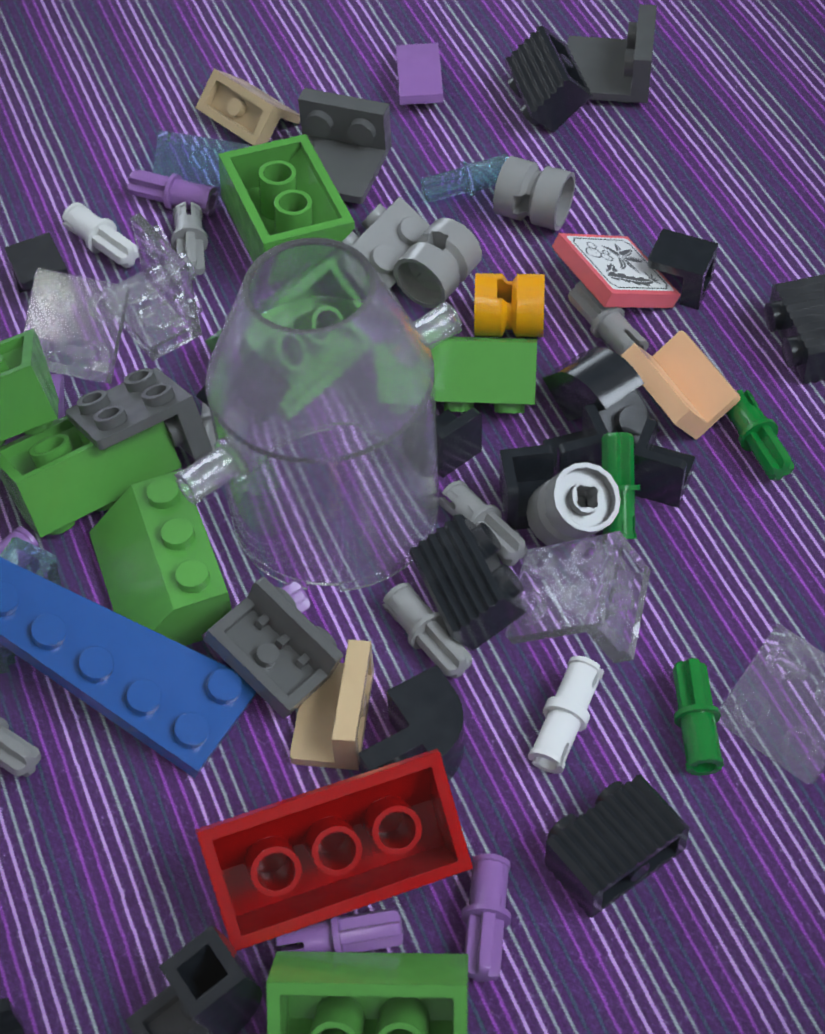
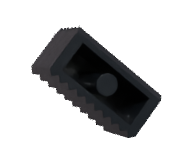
(546, 80)
(799, 317)
(468, 581)
(614, 843)

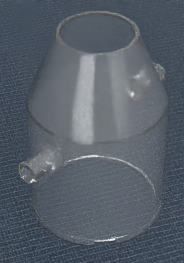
(323, 418)

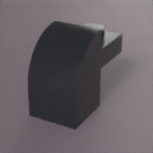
(605, 380)
(426, 718)
(206, 993)

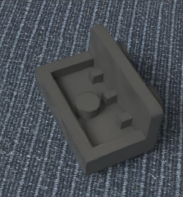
(275, 647)

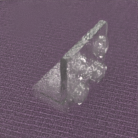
(161, 298)
(77, 323)
(584, 587)
(782, 704)

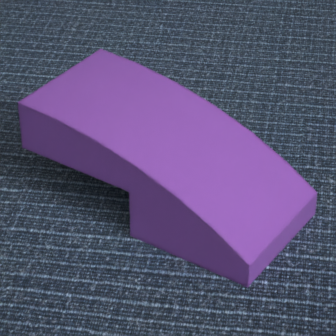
(419, 73)

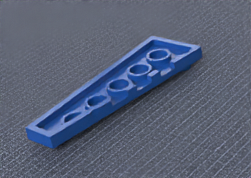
(122, 669)

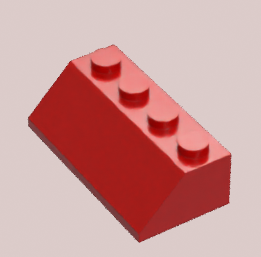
(334, 849)

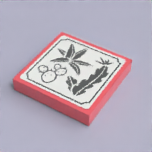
(615, 271)

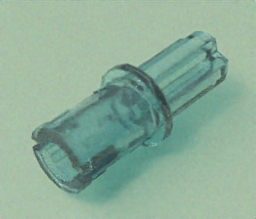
(465, 179)

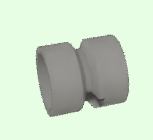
(534, 193)
(437, 262)
(573, 504)

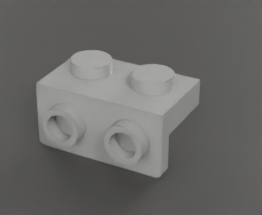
(388, 236)

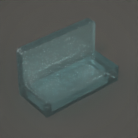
(191, 156)

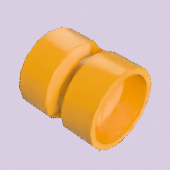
(509, 305)

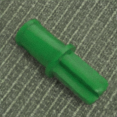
(760, 437)
(619, 462)
(697, 718)

